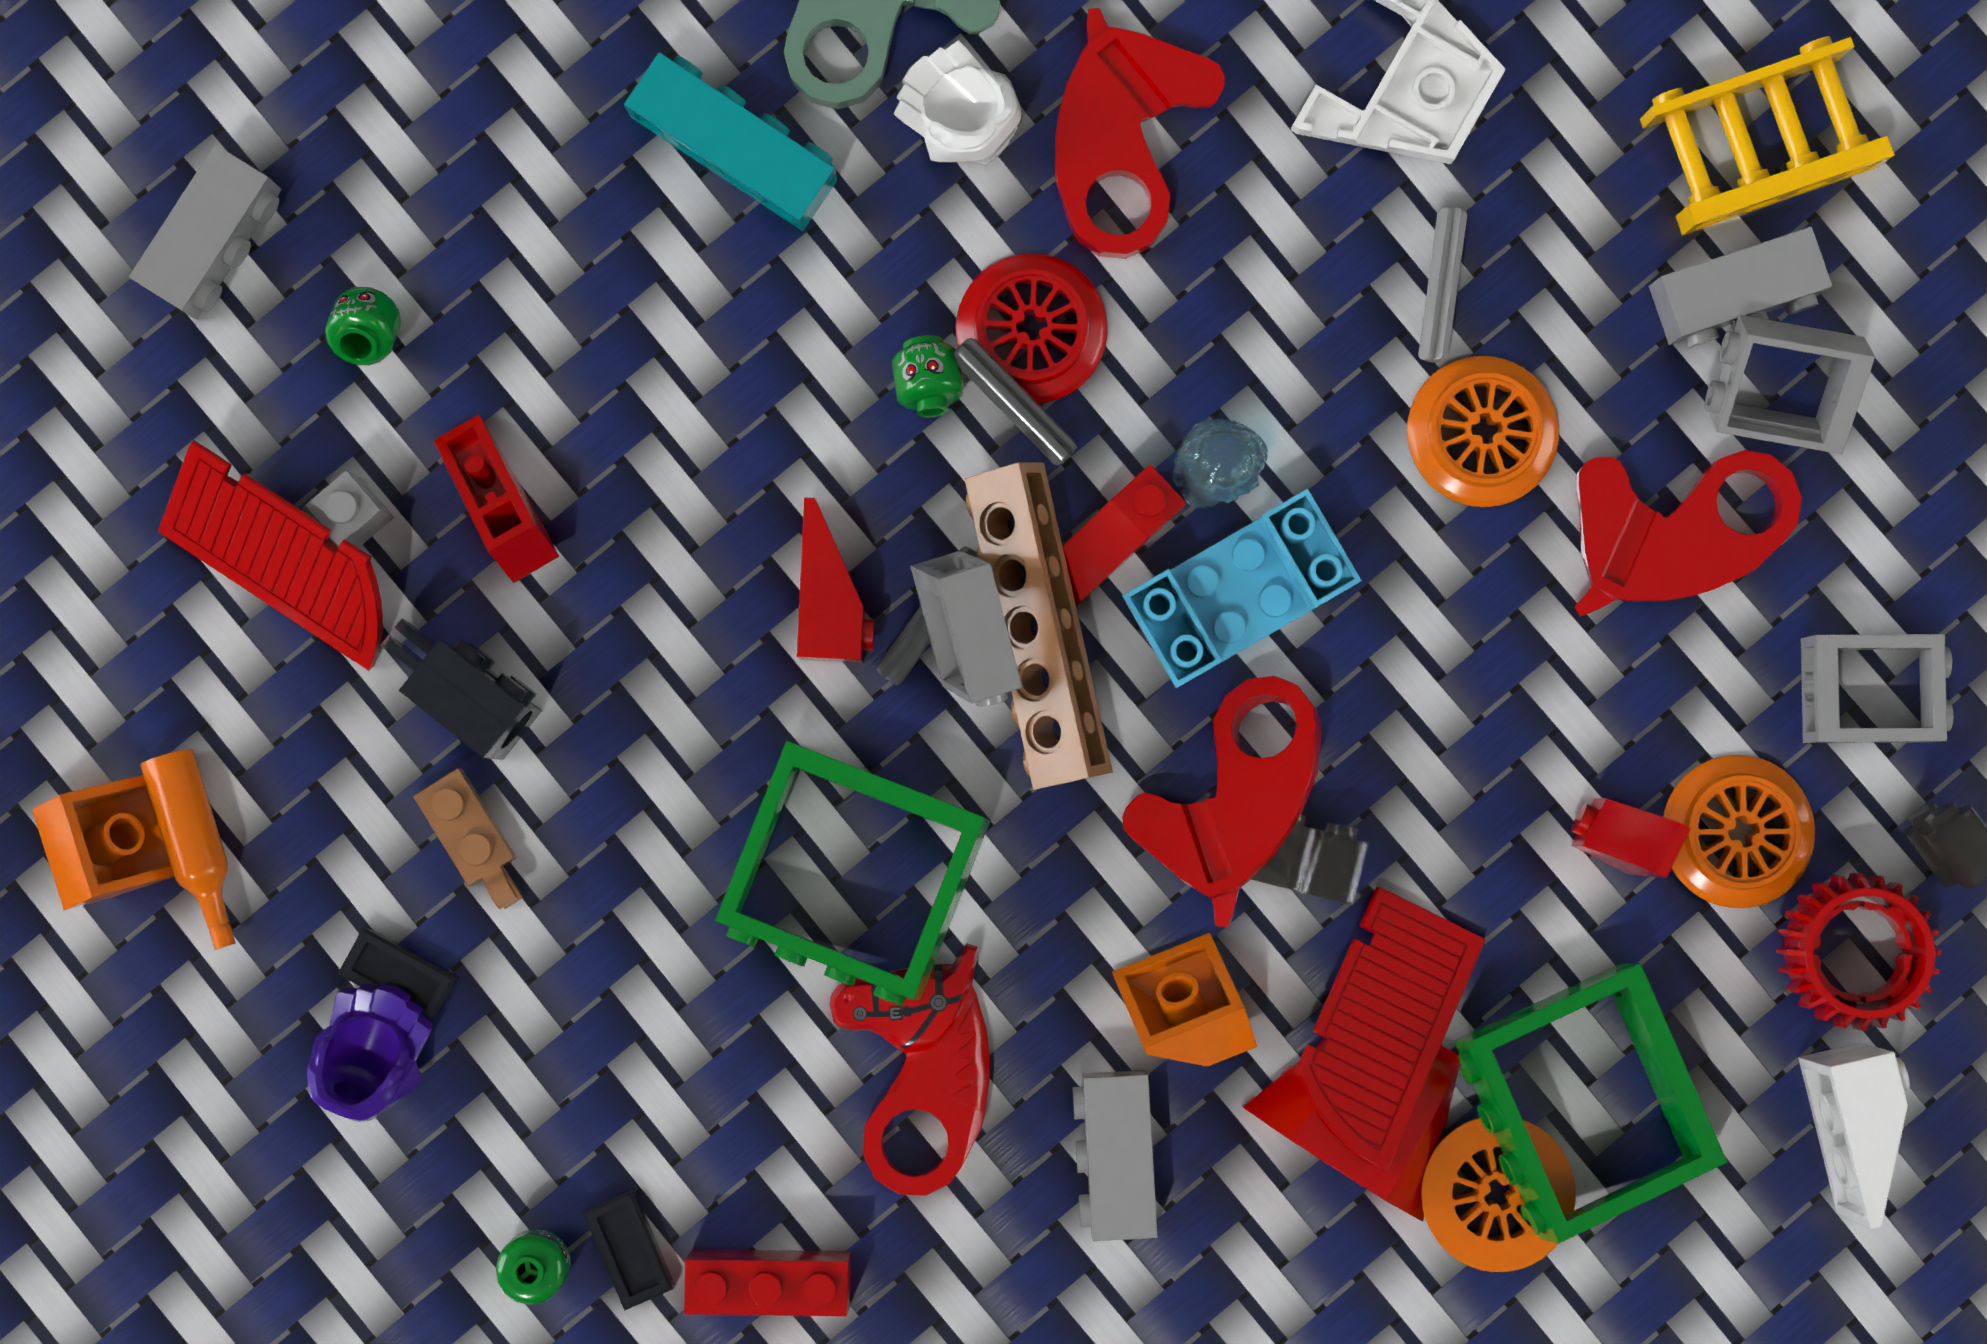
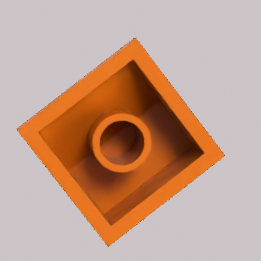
(102, 841)

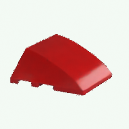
(1290, 1112)

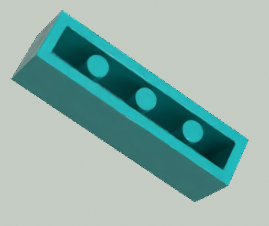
(731, 140)

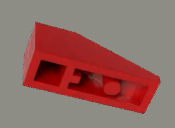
(495, 500)
(1119, 530)
(830, 608)
(1628, 837)

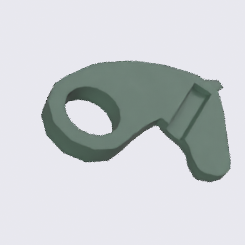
(875, 24)

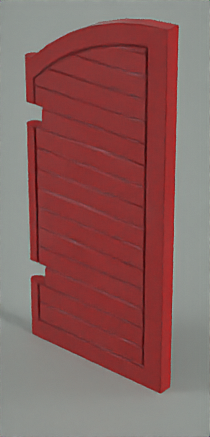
(276, 554)
(1386, 1023)

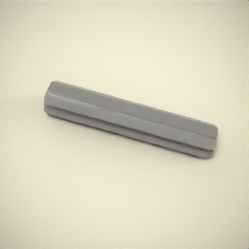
(1442, 284)

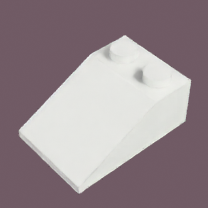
(1859, 1124)

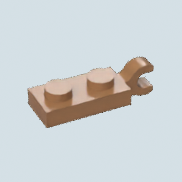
(470, 835)

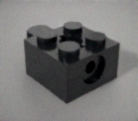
(464, 693)

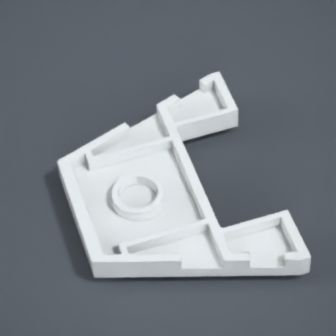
(1425, 96)

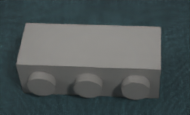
(207, 233)
(1745, 283)
(1116, 1155)

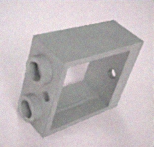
(1839, 401)
(967, 628)
(1821, 688)

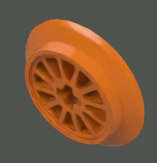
(1430, 450)
(1690, 801)
(1476, 1249)

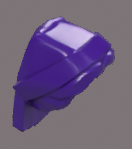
(367, 1052)

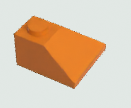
(1186, 1004)

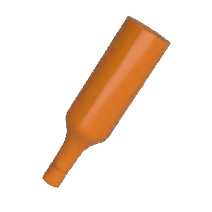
(190, 835)

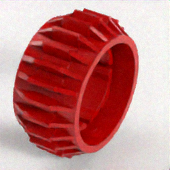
(1912, 934)

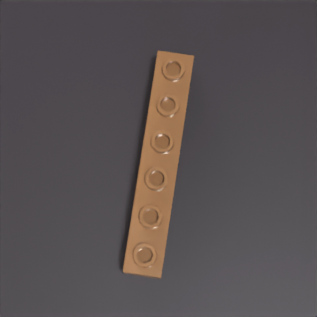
(1059, 640)

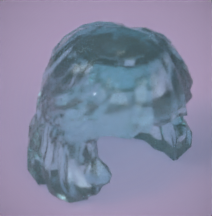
(1218, 462)

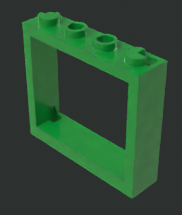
(839, 965)
(1663, 1068)

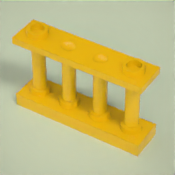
(1756, 185)

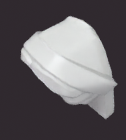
(959, 106)

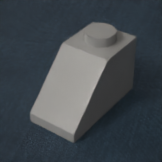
(349, 510)

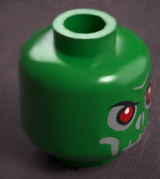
(363, 326)
(927, 376)
(516, 1271)

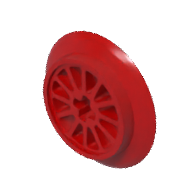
(1064, 279)

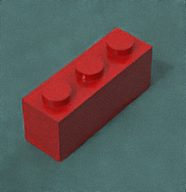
(767, 1282)

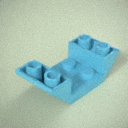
(1242, 588)

